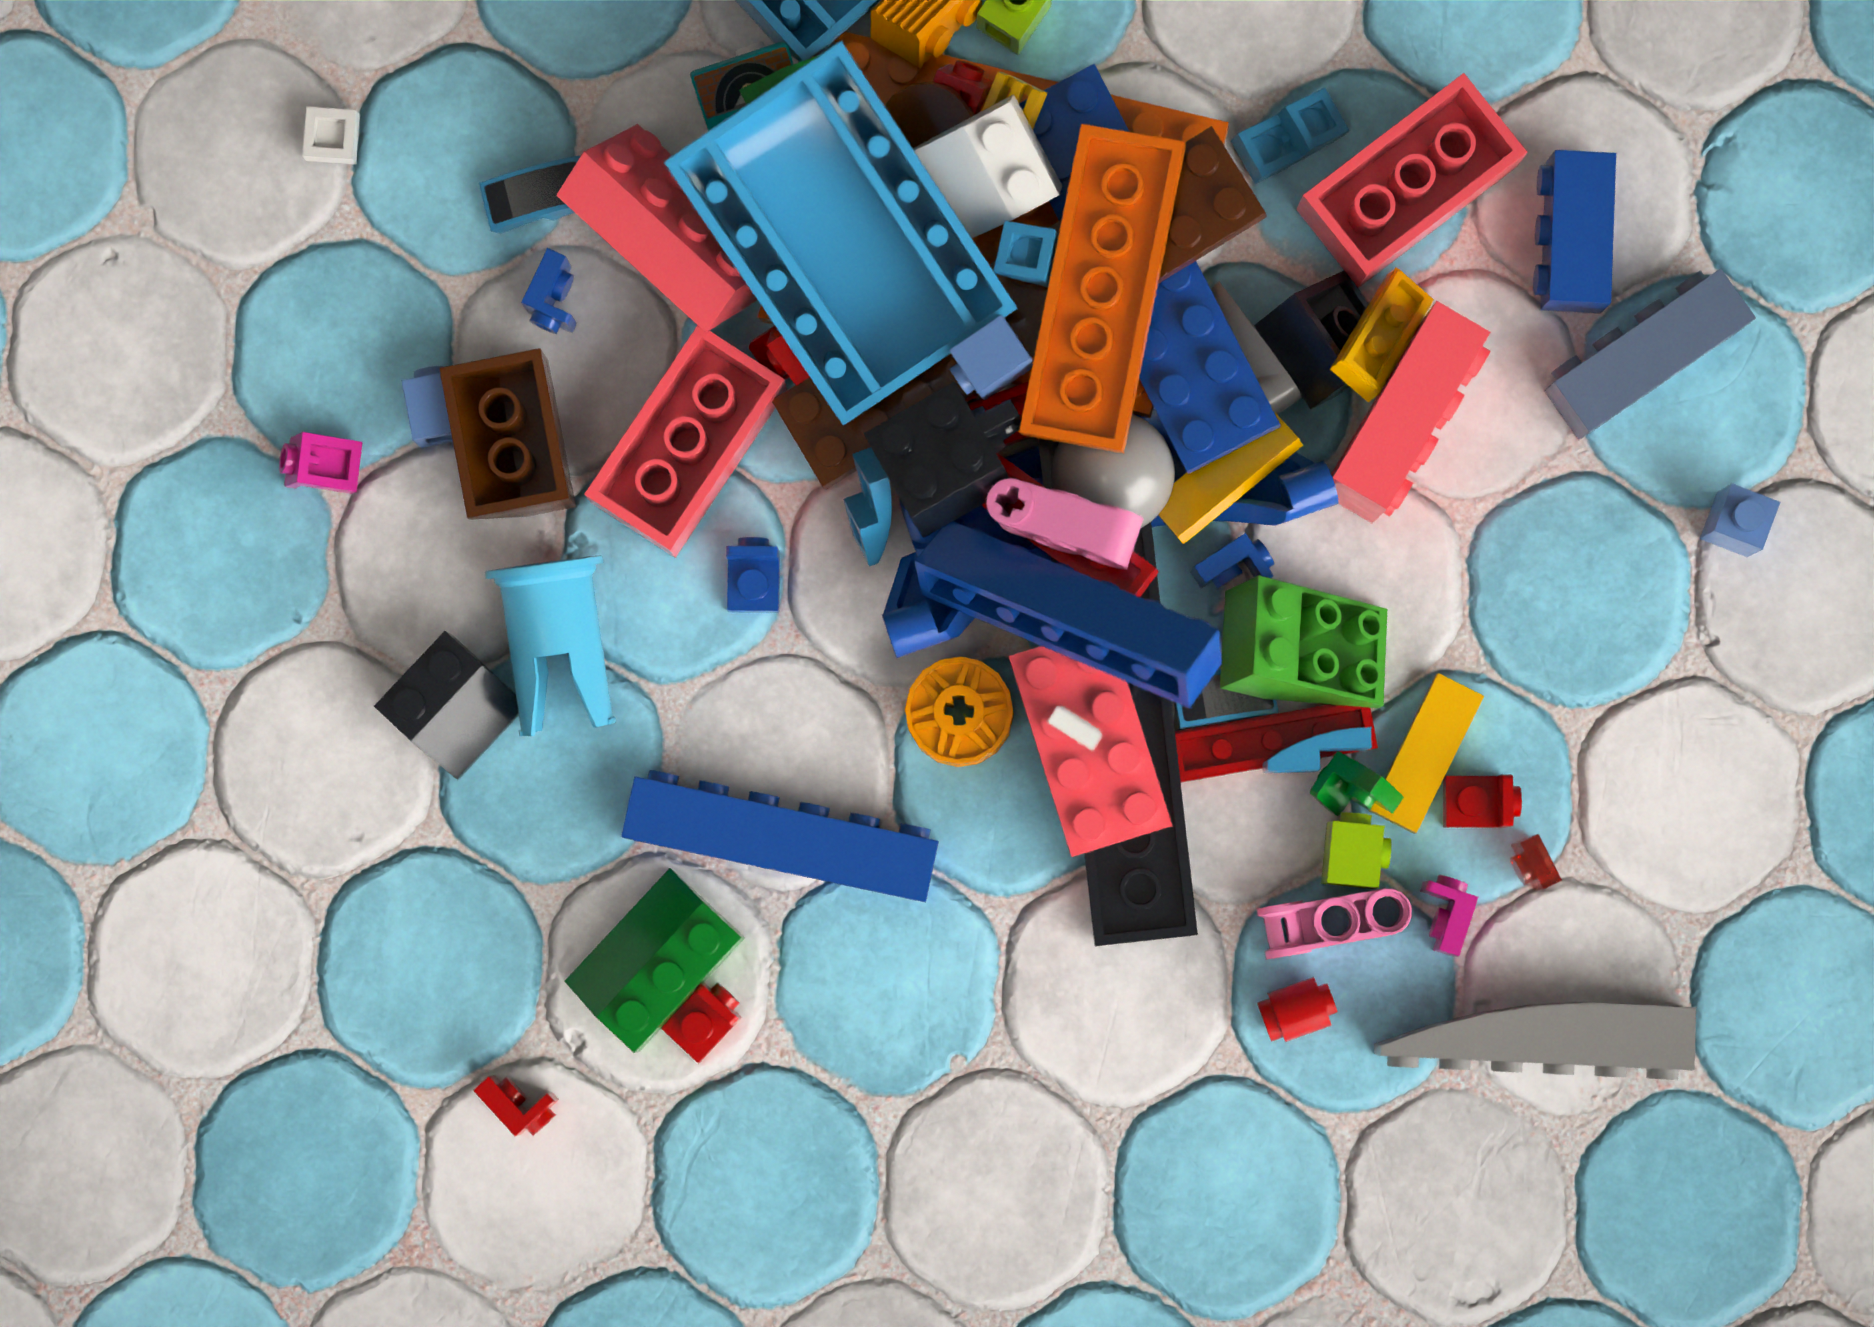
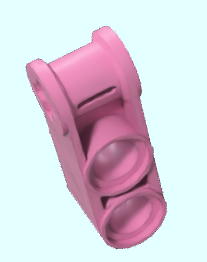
(1066, 522)
(1305, 927)

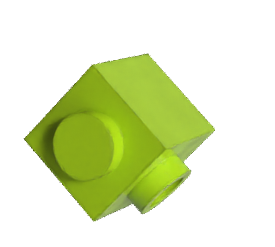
(1011, 20)
(1355, 852)

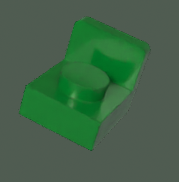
(1348, 780)

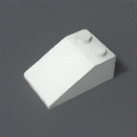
(990, 167)

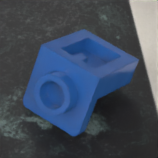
(550, 284)
(1224, 564)
(753, 576)

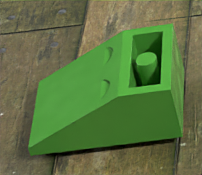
(1302, 645)

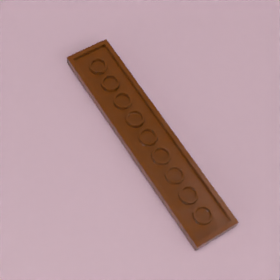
(1208, 210)

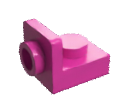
(321, 462)
(1450, 924)

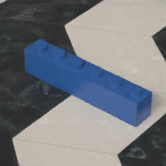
(1070, 612)
(780, 838)

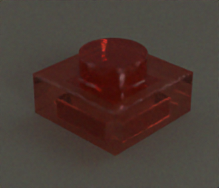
(1534, 863)

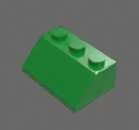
(653, 960)

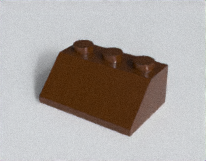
(507, 436)

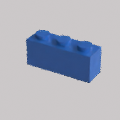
(1576, 231)

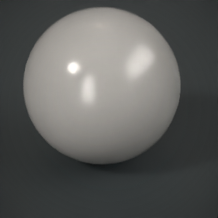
(1131, 481)

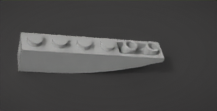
(1559, 1037)

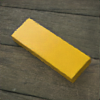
(1382, 334)
(1213, 488)
(1429, 750)

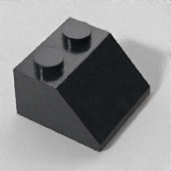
(1310, 333)
(450, 705)

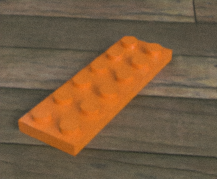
(1102, 288)

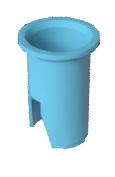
(553, 613)

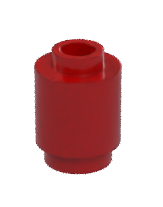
(1297, 1010)

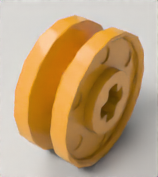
(982, 691)

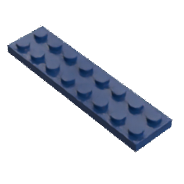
(1190, 354)

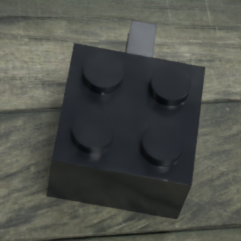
(943, 455)

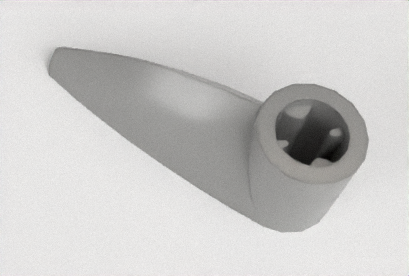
(1270, 373)

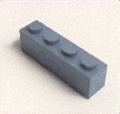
(1649, 353)

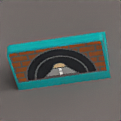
(719, 83)

